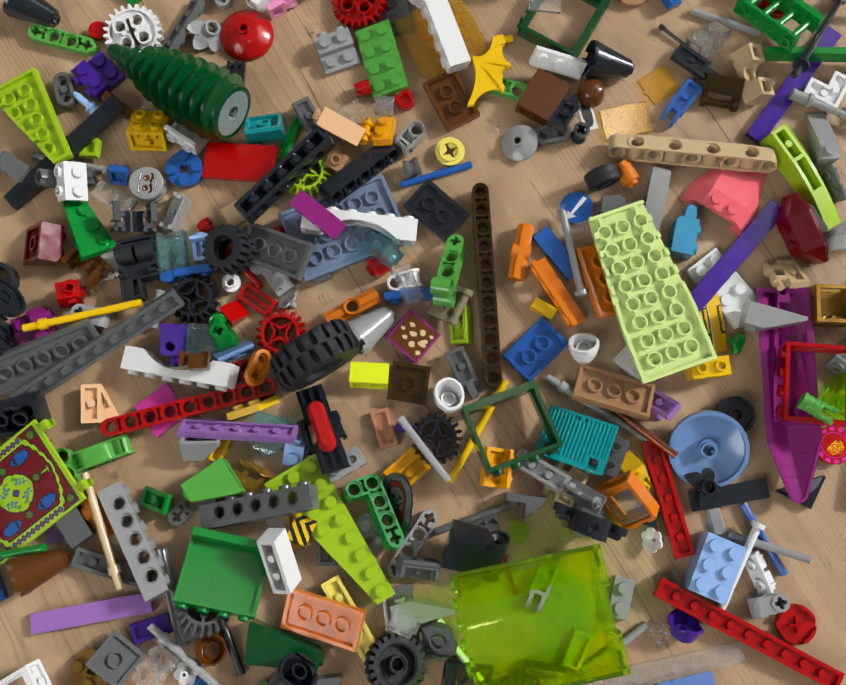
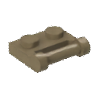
(442, 313)

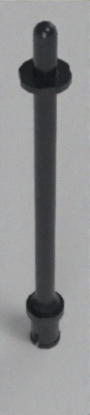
(802, 64)

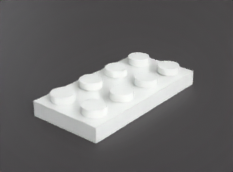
(731, 294)

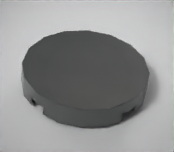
(438, 640)

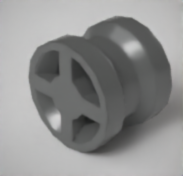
(411, 167)

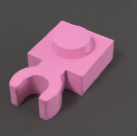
(279, 7)

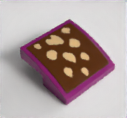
(412, 336)

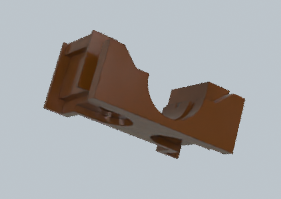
(94, 267)
(195, 361)

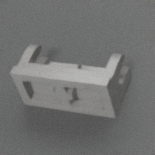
(176, 213)

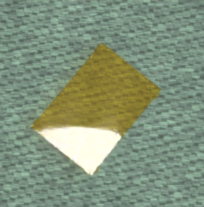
(625, 119)

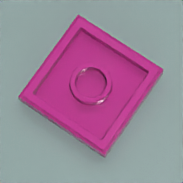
(160, 396)

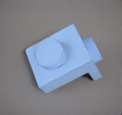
(197, 241)
(295, 452)

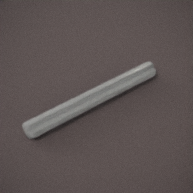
(163, 552)

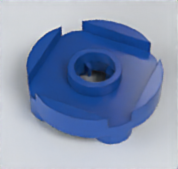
(180, 160)

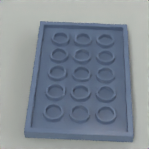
(344, 251)

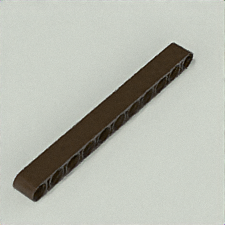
(486, 275)

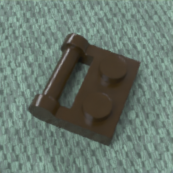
(721, 85)

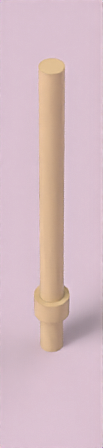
(113, 568)

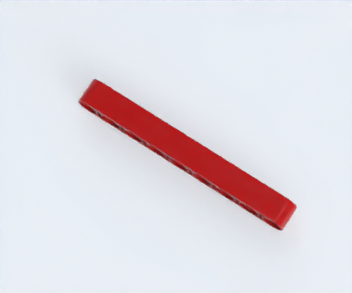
(160, 411)

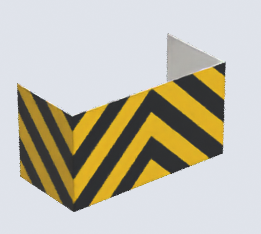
(301, 530)

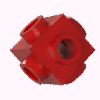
(70, 293)

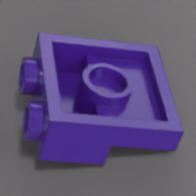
(98, 75)

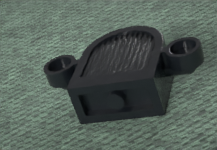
(588, 524)

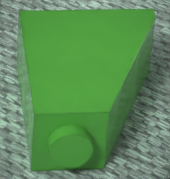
(213, 483)

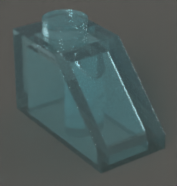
(381, 249)

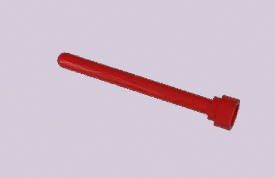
(206, 225)

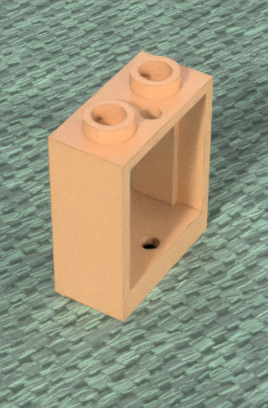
(338, 125)

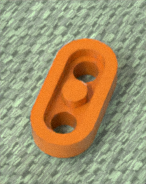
(256, 368)

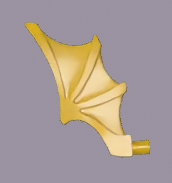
(490, 68)

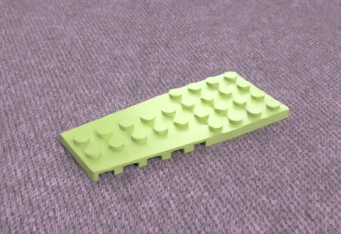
(649, 295)

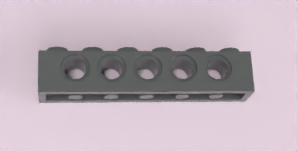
(307, 501)

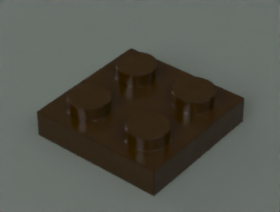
(408, 383)

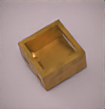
(828, 305)

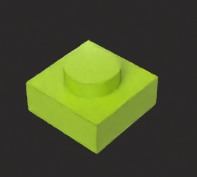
(92, 151)

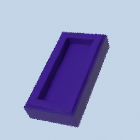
(140, 632)

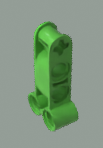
(445, 282)
(96, 455)

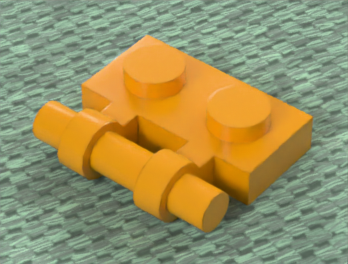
(378, 132)

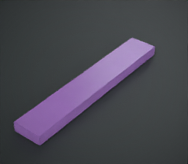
(237, 431)
(89, 613)

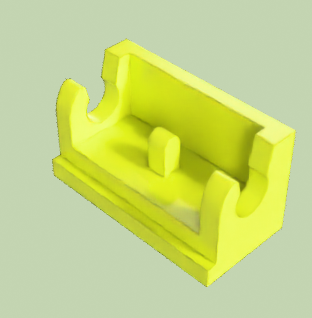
(369, 375)

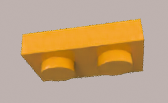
(497, 456)

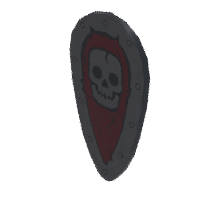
(401, 499)

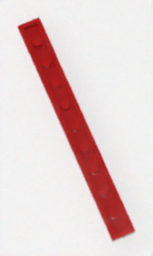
(747, 633)

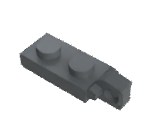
(463, 370)

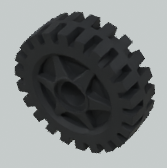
(382, 654)

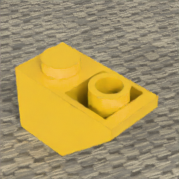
(632, 463)

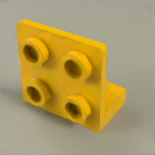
(147, 131)

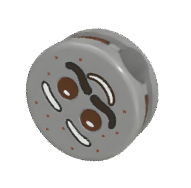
(147, 185)

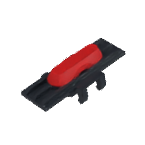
(326, 428)

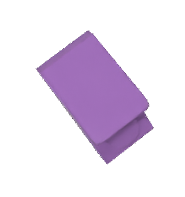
(664, 406)

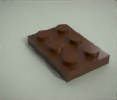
(450, 100)

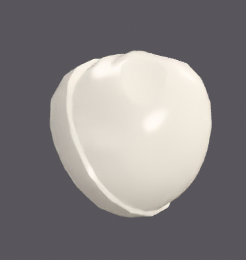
(583, 347)
(448, 395)

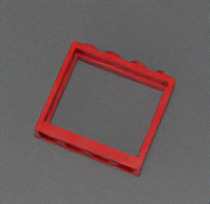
(784, 374)

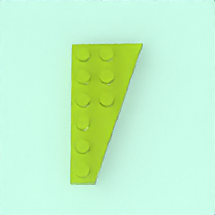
(32, 111)

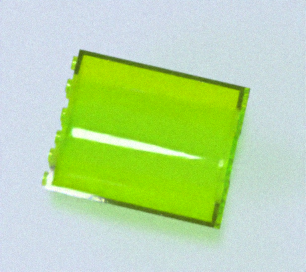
(561, 645)

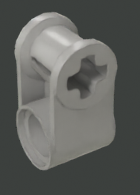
(407, 140)
(99, 321)
(764, 604)

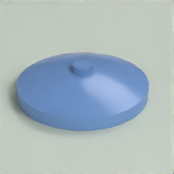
(711, 442)

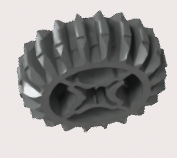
(201, 626)

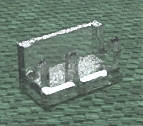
(105, 193)

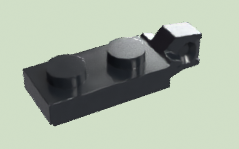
(692, 61)
(564, 114)

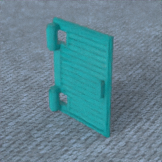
(581, 440)

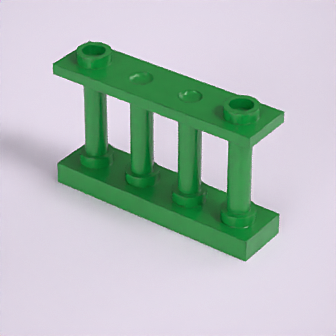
(775, 30)

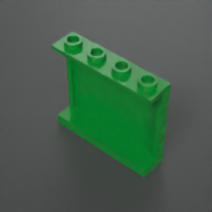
(221, 575)

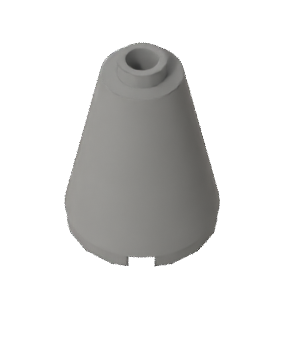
(371, 328)

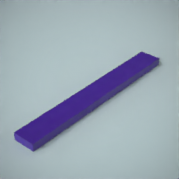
(780, 103)
(735, 255)

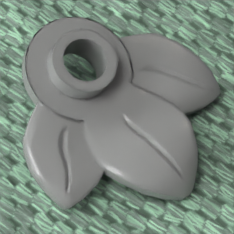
(203, 37)

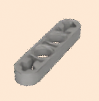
(410, 541)

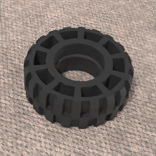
(314, 355)

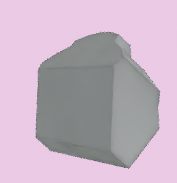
(715, 521)

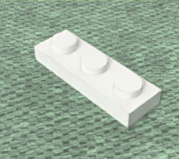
(557, 62)

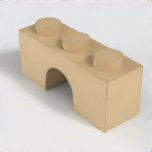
(746, 62)

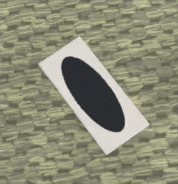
(587, 116)

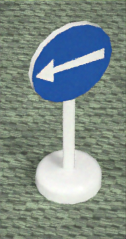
(578, 207)

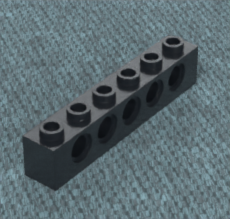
(283, 175)

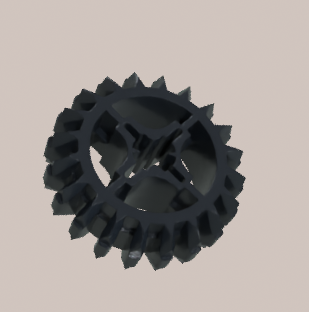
(196, 284)
(453, 438)

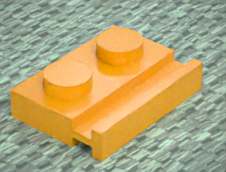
(409, 466)

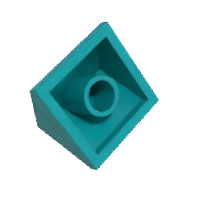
(264, 128)

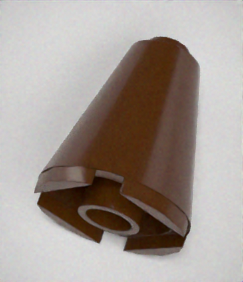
(35, 569)

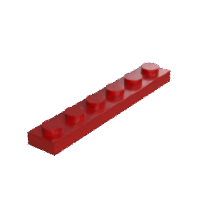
(668, 500)

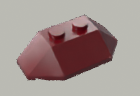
(801, 230)

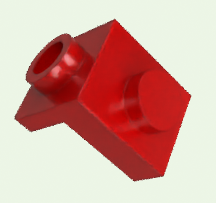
(376, 269)

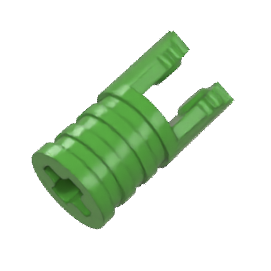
(815, 406)

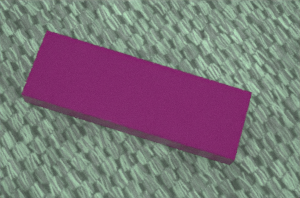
(318, 215)

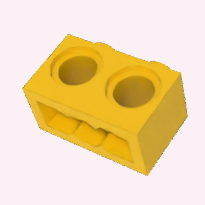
(715, 368)

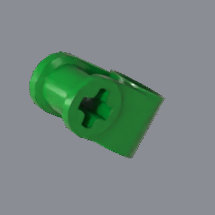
(222, 332)

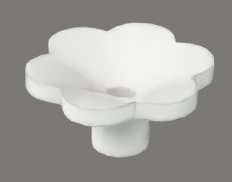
(651, 540)
(179, 674)

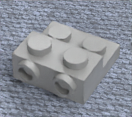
(336, 51)

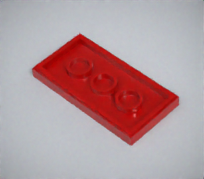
(238, 161)

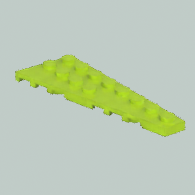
(337, 529)

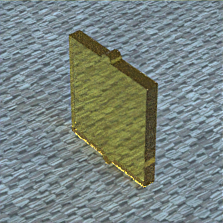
(658, 85)

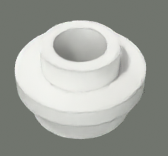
(231, 288)

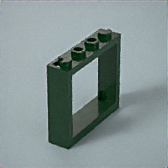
(541, 40)
(499, 398)

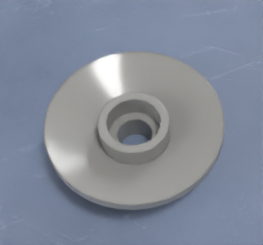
(525, 148)

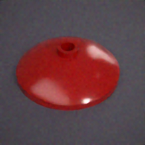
(248, 43)

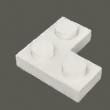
(828, 93)

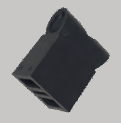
(473, 547)

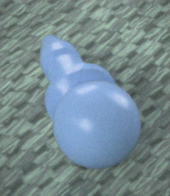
(90, 107)

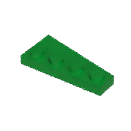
(88, 232)

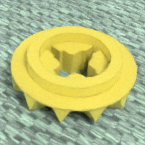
(452, 144)

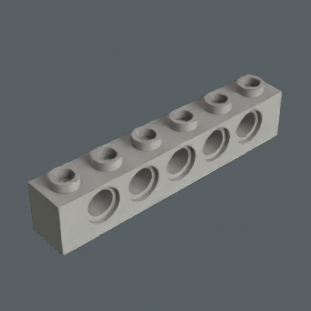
(109, 498)

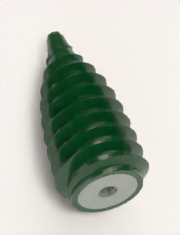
(187, 89)

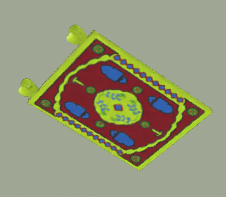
(34, 486)

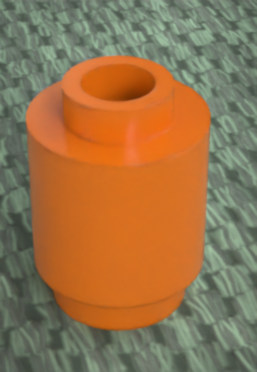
(628, 174)

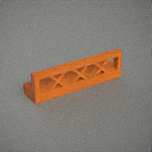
(556, 293)

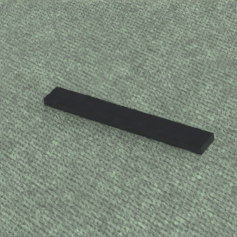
(77, 141)

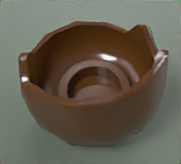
(591, 92)
(211, 650)

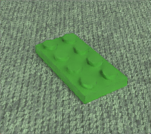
(382, 59)

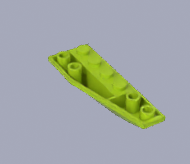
(801, 173)

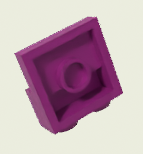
(32, 316)

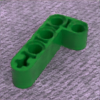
(377, 513)

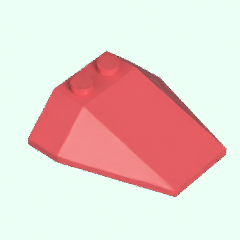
(729, 195)

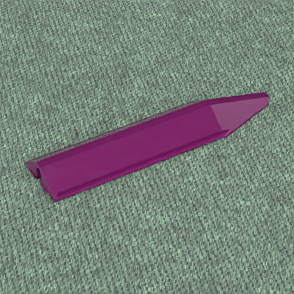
(792, 445)

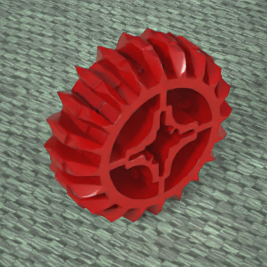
(270, 322)

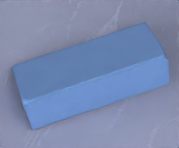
(236, 352)

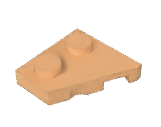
(95, 404)

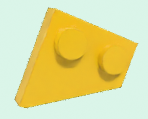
(254, 406)

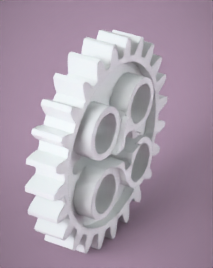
(148, 27)

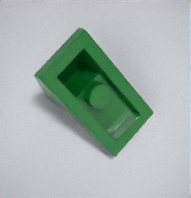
(157, 500)

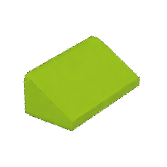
(463, 332)

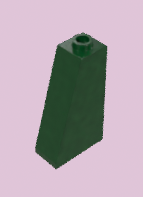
(269, 644)

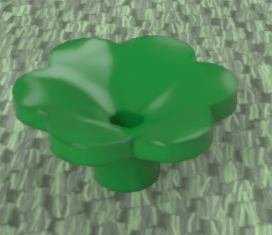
(737, 342)

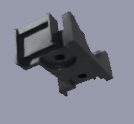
(133, 220)

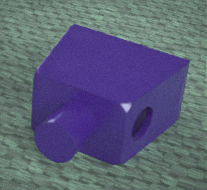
(169, 336)

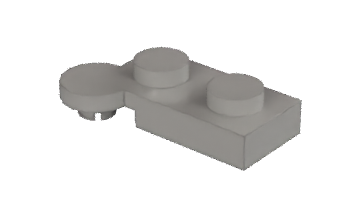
(279, 282)

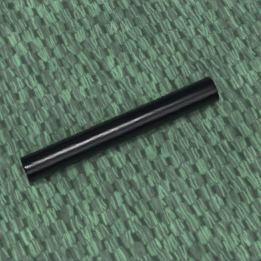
(233, 650)

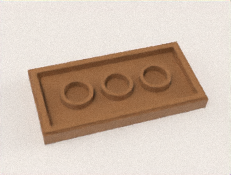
(613, 392)

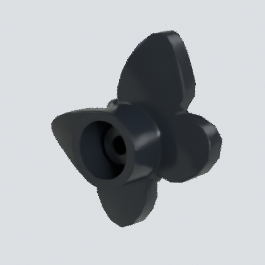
(705, 486)

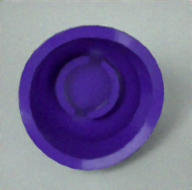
(684, 626)

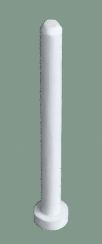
(749, 546)

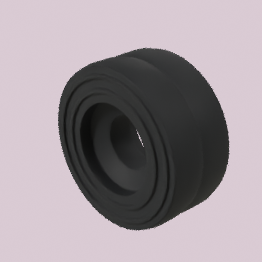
(602, 177)

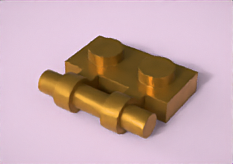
(249, 483)

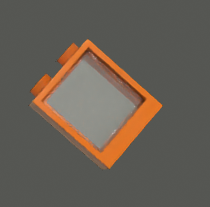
(628, 500)

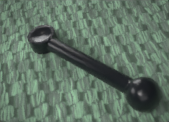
(663, 28)

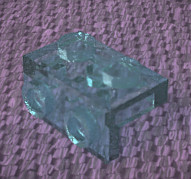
(172, 250)

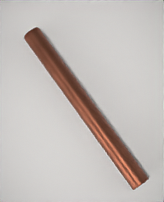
(647, 434)

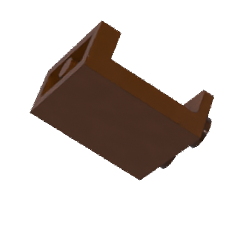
(542, 97)

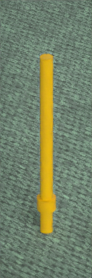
(45, 323)
(479, 428)

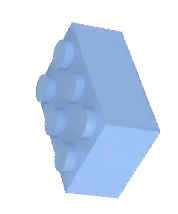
(713, 567)

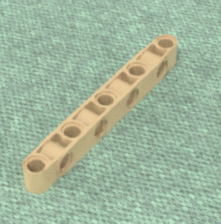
(692, 153)

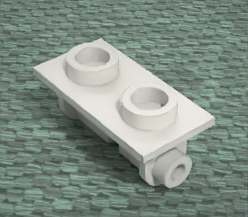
(761, 579)

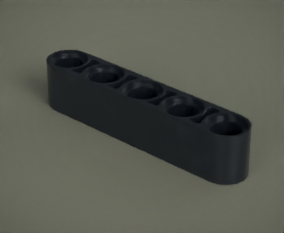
(358, 173)

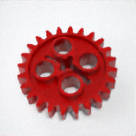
(355, 15)

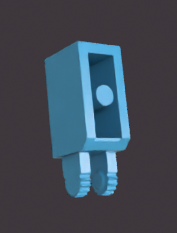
(684, 234)

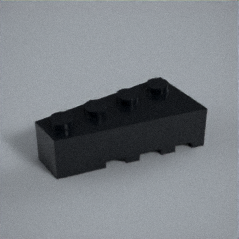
(21, 410)

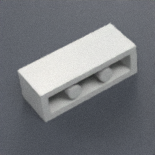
(279, 560)

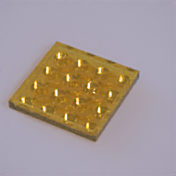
(420, 43)

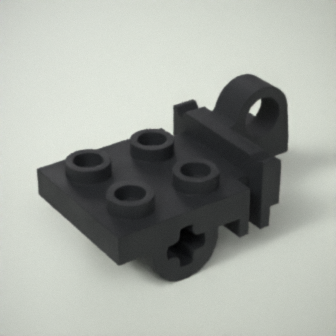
(137, 265)

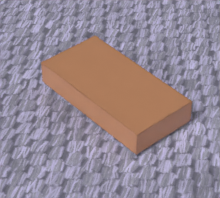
(384, 428)

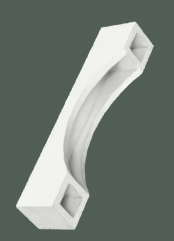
(399, 229)
(140, 360)

